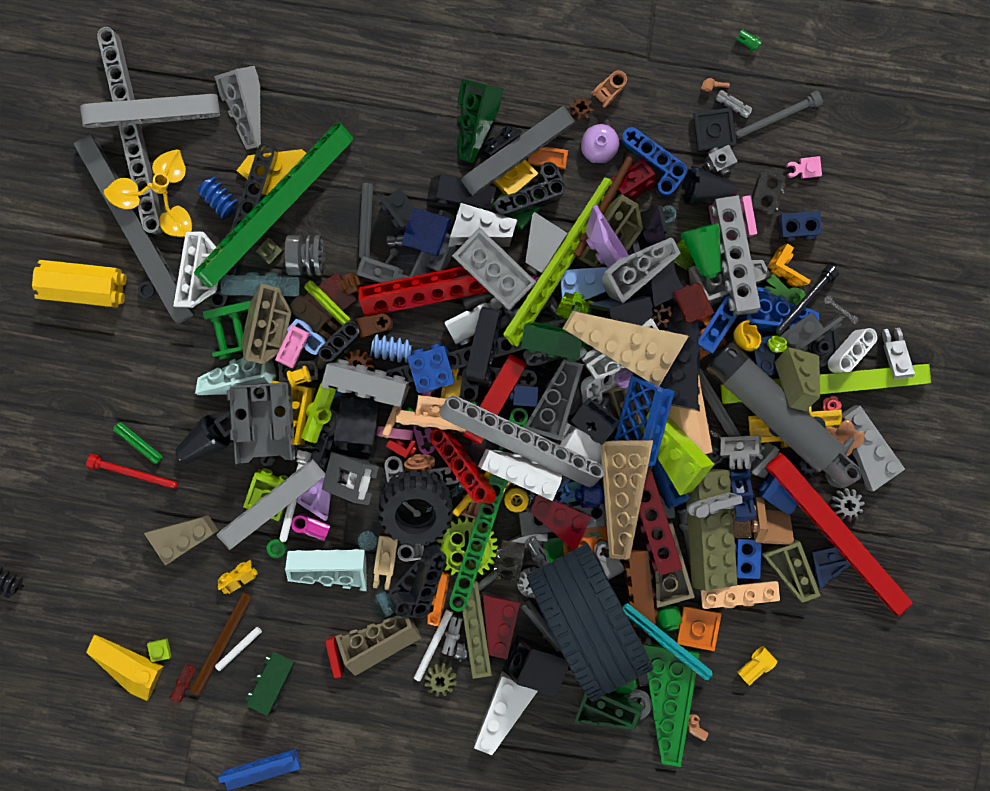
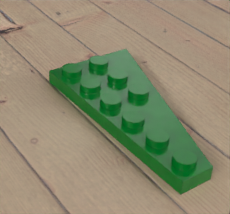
(671, 698)

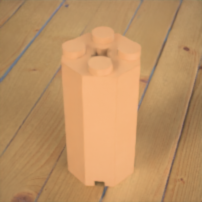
(693, 423)

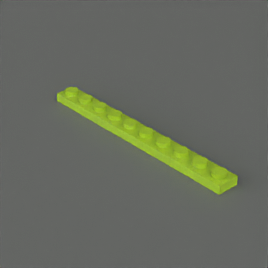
(554, 271)

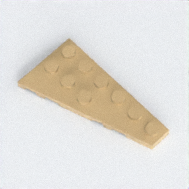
(636, 347)
(624, 483)

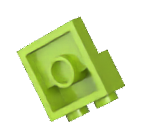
(262, 484)

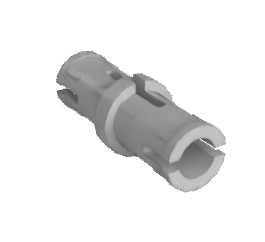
(452, 635)

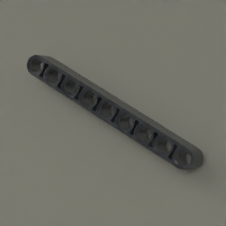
(248, 197)

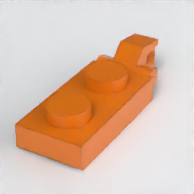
(439, 600)

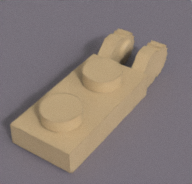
(385, 560)

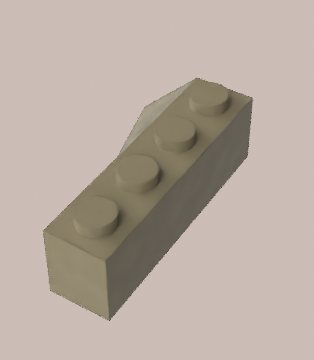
(376, 642)

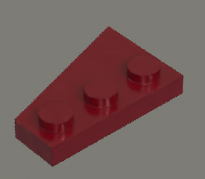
(500, 624)

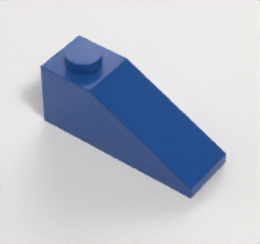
(717, 327)

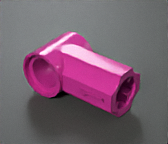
(313, 527)

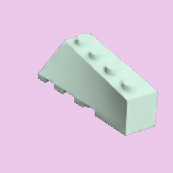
(328, 567)

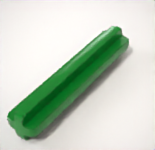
(137, 443)

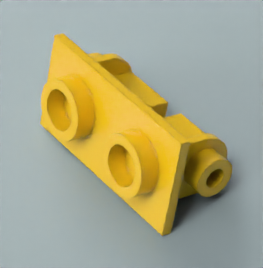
(229, 581)

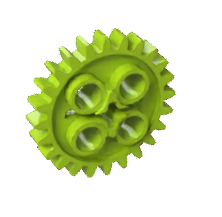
(450, 547)

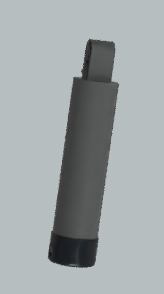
(795, 427)

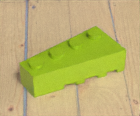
(681, 458)

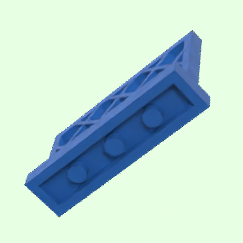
(658, 415)

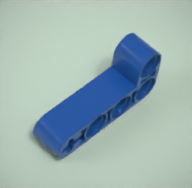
(651, 159)

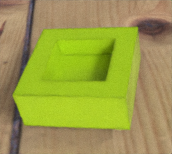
(159, 650)

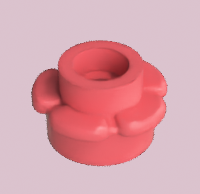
(832, 399)

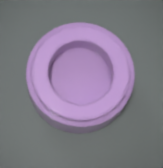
(623, 377)

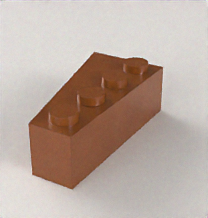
(638, 583)

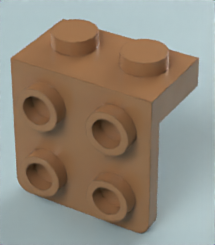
(771, 525)

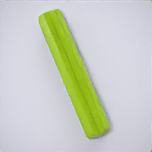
(327, 303)

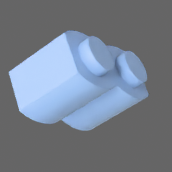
(314, 340)

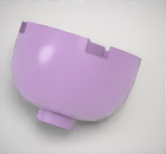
(600, 143)

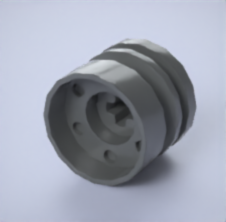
(302, 255)

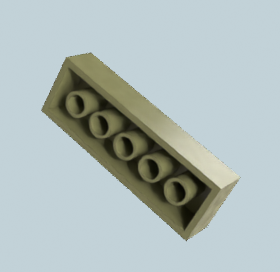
(712, 537)

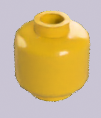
(515, 506)

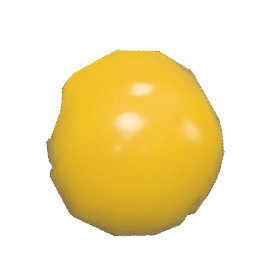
(747, 336)

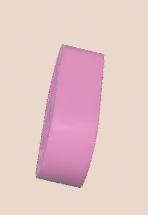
(397, 433)

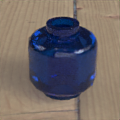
(590, 496)

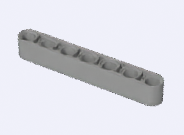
(149, 110)
(271, 504)

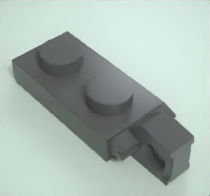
(379, 270)

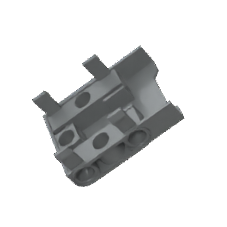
(262, 430)

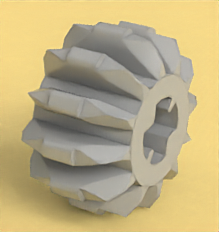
(854, 507)

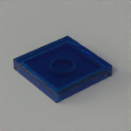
(426, 231)

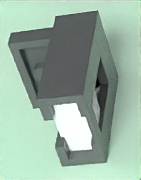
(349, 478)

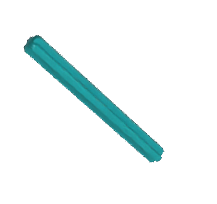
(667, 642)

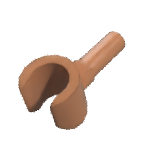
(709, 83)

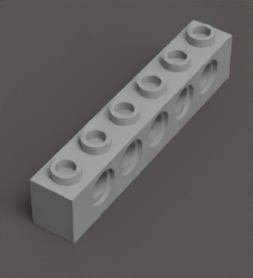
(740, 305)

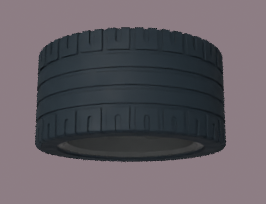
(589, 623)

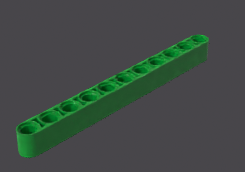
(273, 205)
(476, 535)

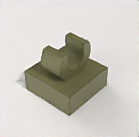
(269, 251)

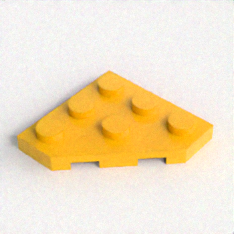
(284, 163)

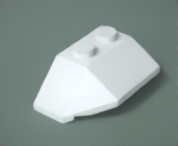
(189, 288)

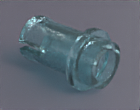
(383, 600)

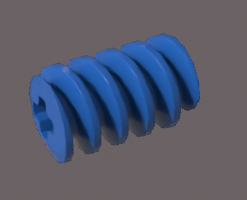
(217, 198)

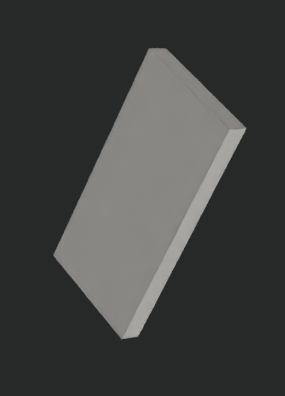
(494, 268)

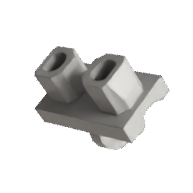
(758, 464)

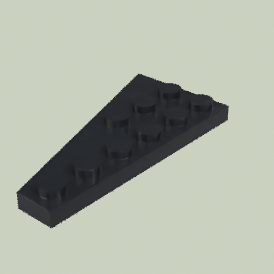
(686, 367)

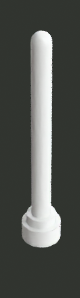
(302, 458)

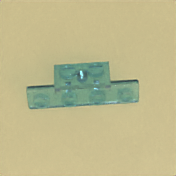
(248, 284)

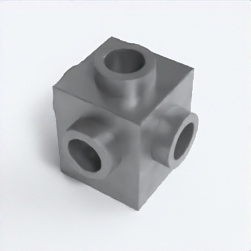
(720, 161)

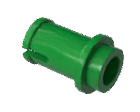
(749, 40)

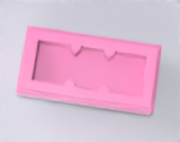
(292, 346)

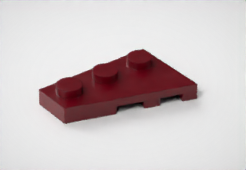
(561, 519)

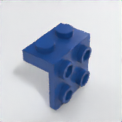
(431, 368)
(777, 495)

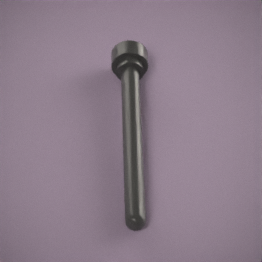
(813, 100)

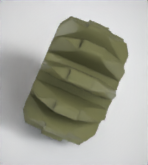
(440, 672)

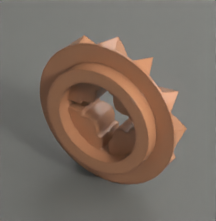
(419, 462)

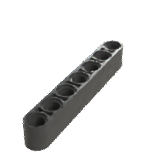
(518, 151)

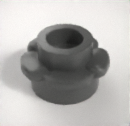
(460, 652)

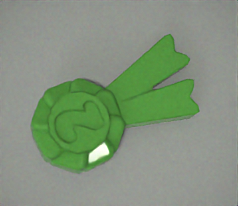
(792, 294)

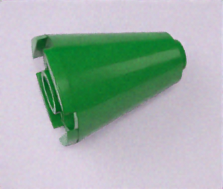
(705, 248)

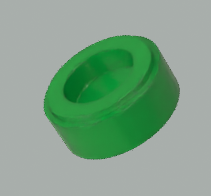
(276, 548)

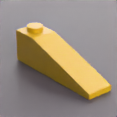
(128, 668)

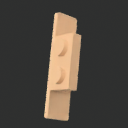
(426, 414)
(741, 595)

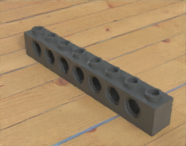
(529, 527)

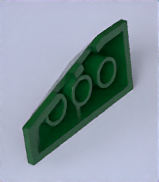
(478, 109)

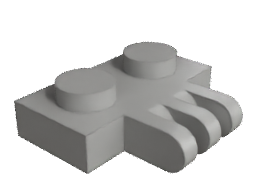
(740, 450)

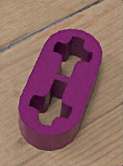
(420, 439)

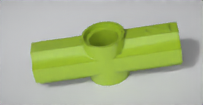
(318, 414)

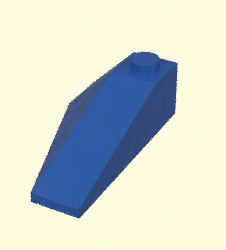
(772, 312)

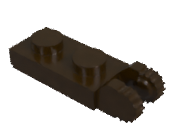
(311, 315)

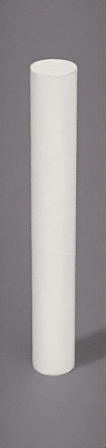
(238, 648)

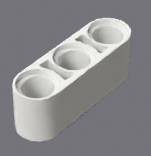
(852, 350)

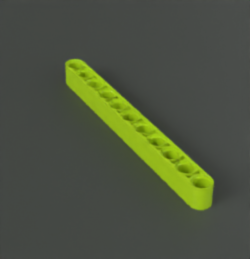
(854, 381)

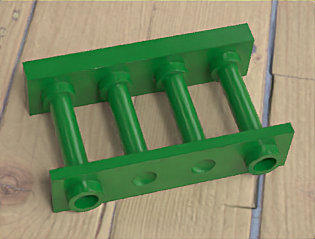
(234, 312)

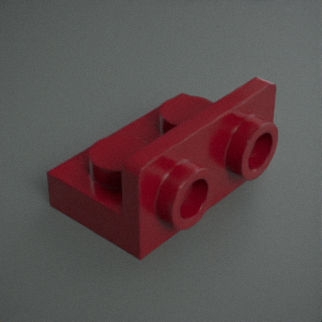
(637, 180)

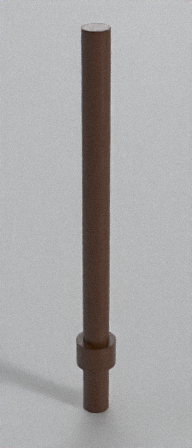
(605, 203)

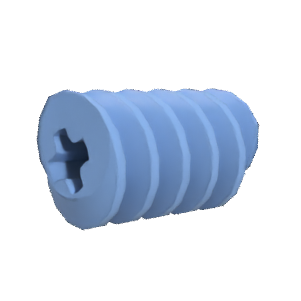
(391, 349)

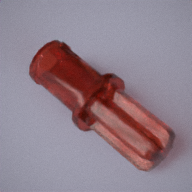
(182, 683)

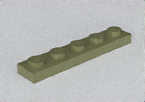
(476, 634)

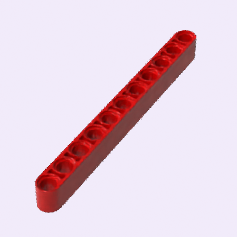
(838, 534)

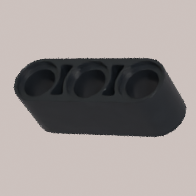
(340, 338)

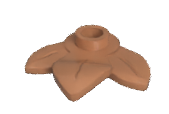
(844, 431)

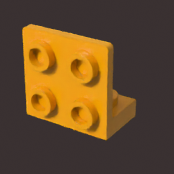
(777, 267)

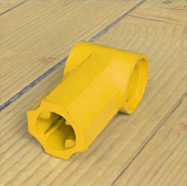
(761, 662)

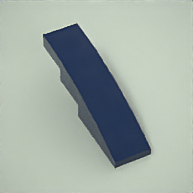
(742, 486)

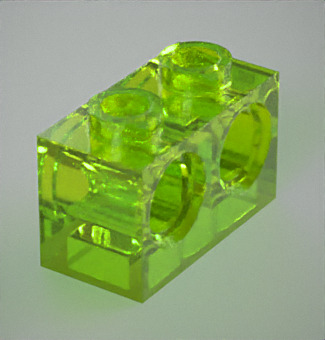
(565, 306)

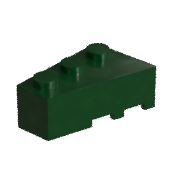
(552, 341)
(269, 683)
(610, 711)

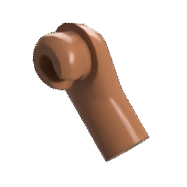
(694, 728)

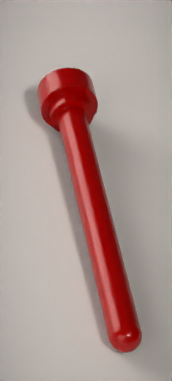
(95, 462)

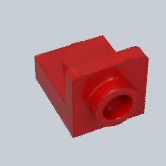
(398, 446)

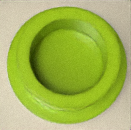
(777, 344)

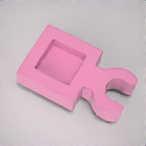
(807, 167)

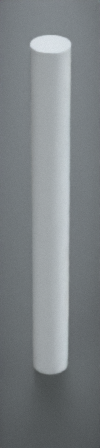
(433, 645)

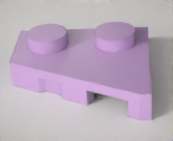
(316, 500)

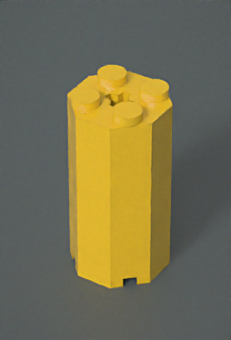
(79, 283)

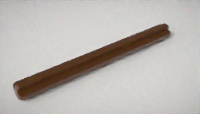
(220, 644)

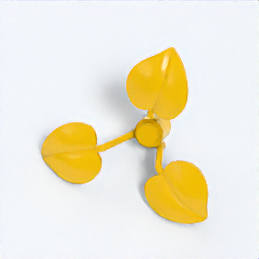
(166, 168)

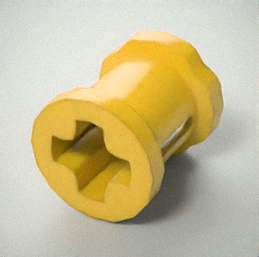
(298, 376)

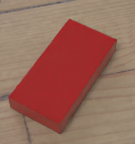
(334, 657)

